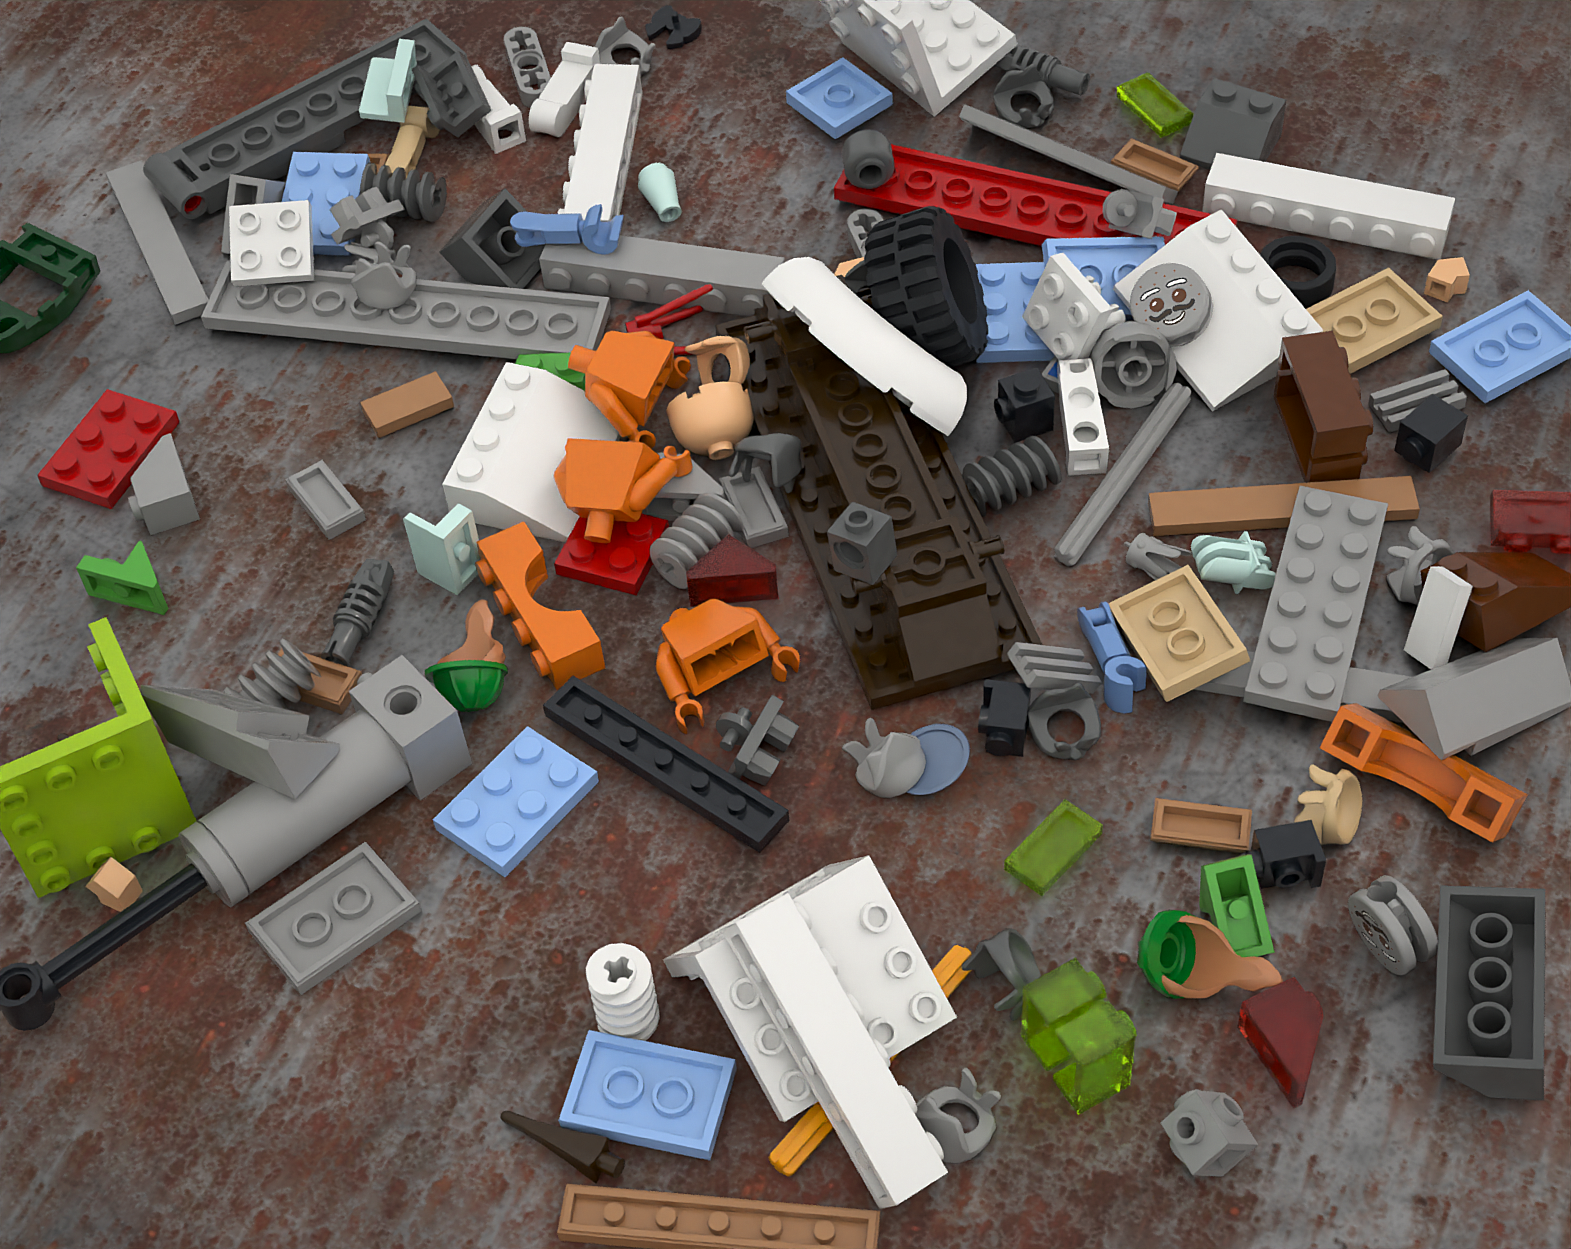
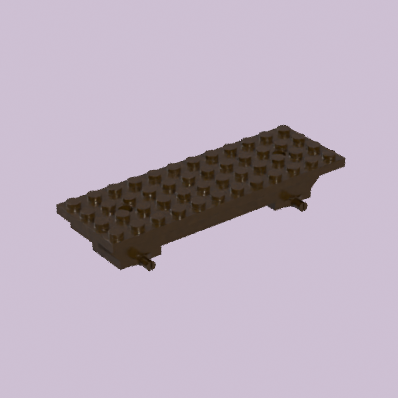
(946, 599)

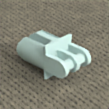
(1233, 561)

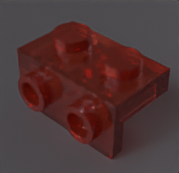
(1531, 520)

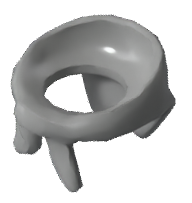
(621, 37)
(379, 284)
(1407, 581)
(889, 763)
(947, 1129)

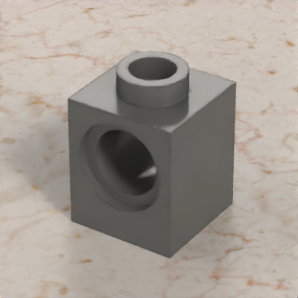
(862, 543)

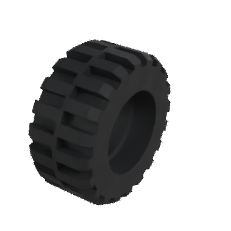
(928, 284)

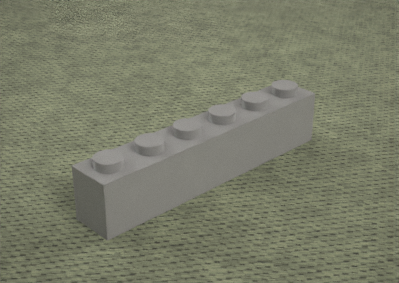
(661, 273)

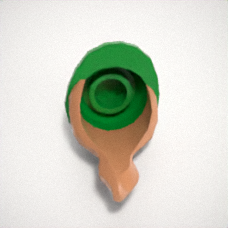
(476, 671)
(1194, 959)

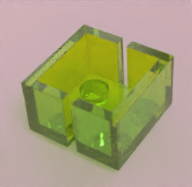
(1069, 1019)

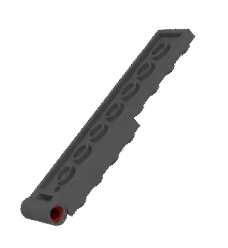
(296, 120)

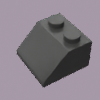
(1233, 123)
(486, 246)

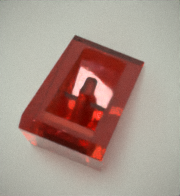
(732, 575)

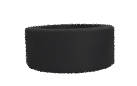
(1307, 254)

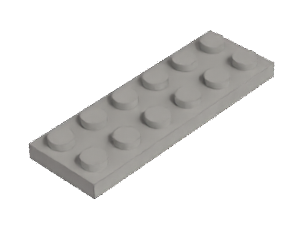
(1316, 604)

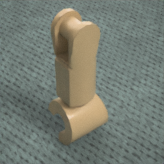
(411, 139)

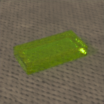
(1154, 104)
(1053, 847)

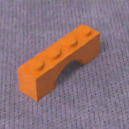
(560, 640)
(1454, 785)

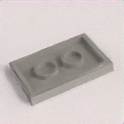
(333, 917)

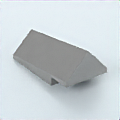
(1483, 696)
(241, 735)

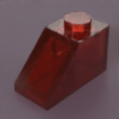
(1284, 1033)

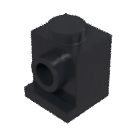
(1004, 717)
(1287, 855)

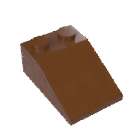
(1507, 593)

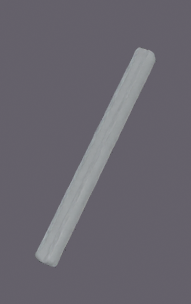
(1122, 475)

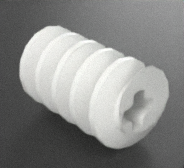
(623, 991)

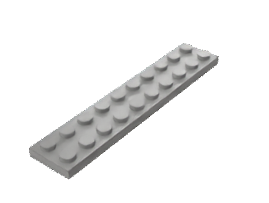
(434, 317)

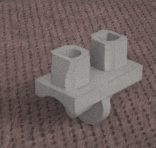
(1138, 213)
(365, 218)

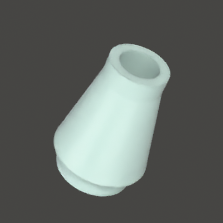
(660, 190)

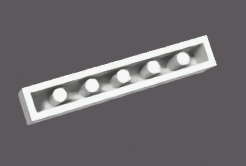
(604, 141)
(1329, 206)
(836, 1051)

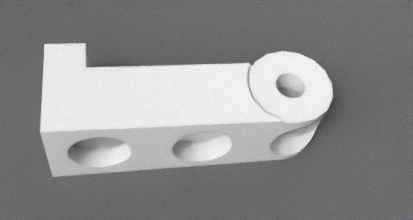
(564, 91)
(501, 117)
(1082, 418)

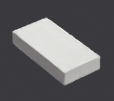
(1437, 617)

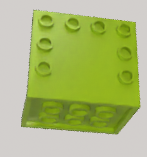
(94, 791)

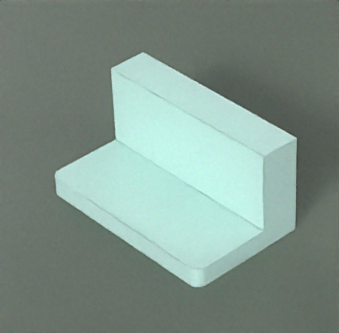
(389, 85)
(447, 550)

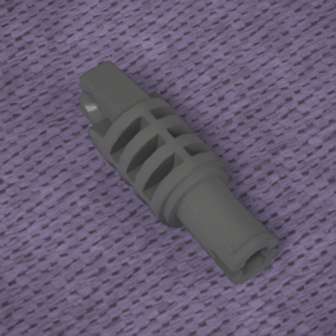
(1048, 67)
(358, 609)

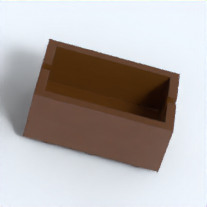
(1322, 408)

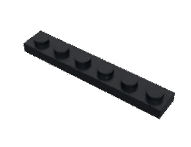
(667, 764)

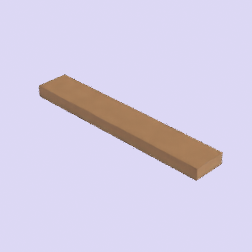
(1267, 505)
(708, 1222)

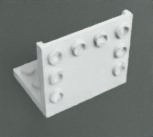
(922, 45)
(874, 961)

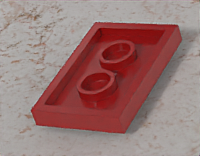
(107, 448)

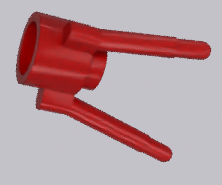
(651, 323)

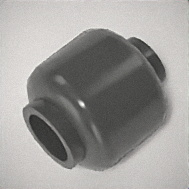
(868, 159)

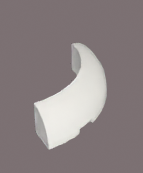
(869, 342)

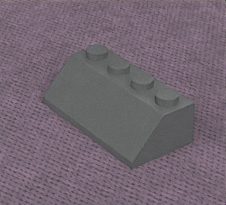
(1491, 990)

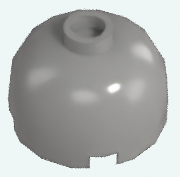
(1132, 364)

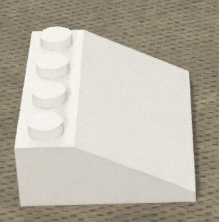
(1248, 311)
(516, 447)

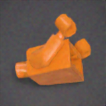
(628, 378)
(614, 481)
(711, 646)

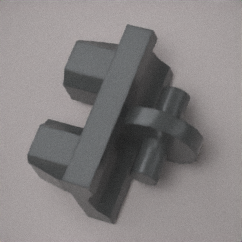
(770, 726)

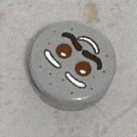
(1172, 302)
(1393, 925)

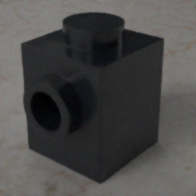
(1025, 405)
(1430, 433)

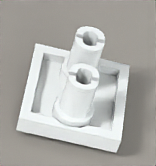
(271, 243)
(1069, 310)

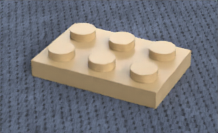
(1376, 318)
(1178, 633)

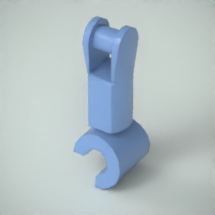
(568, 229)
(1121, 671)

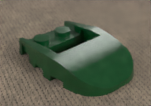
(55, 260)

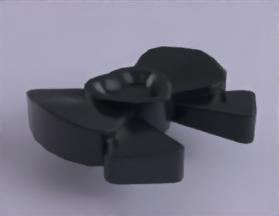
(681, 29)

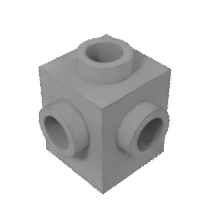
(1208, 1132)

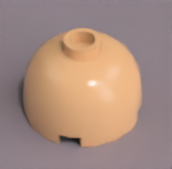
(713, 419)

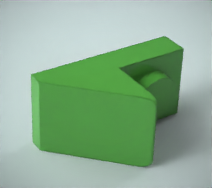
(125, 584)
(1235, 905)

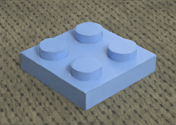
(839, 98)

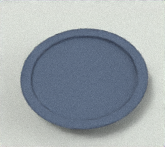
(945, 755)

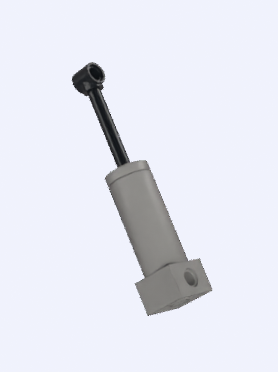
(394, 739)

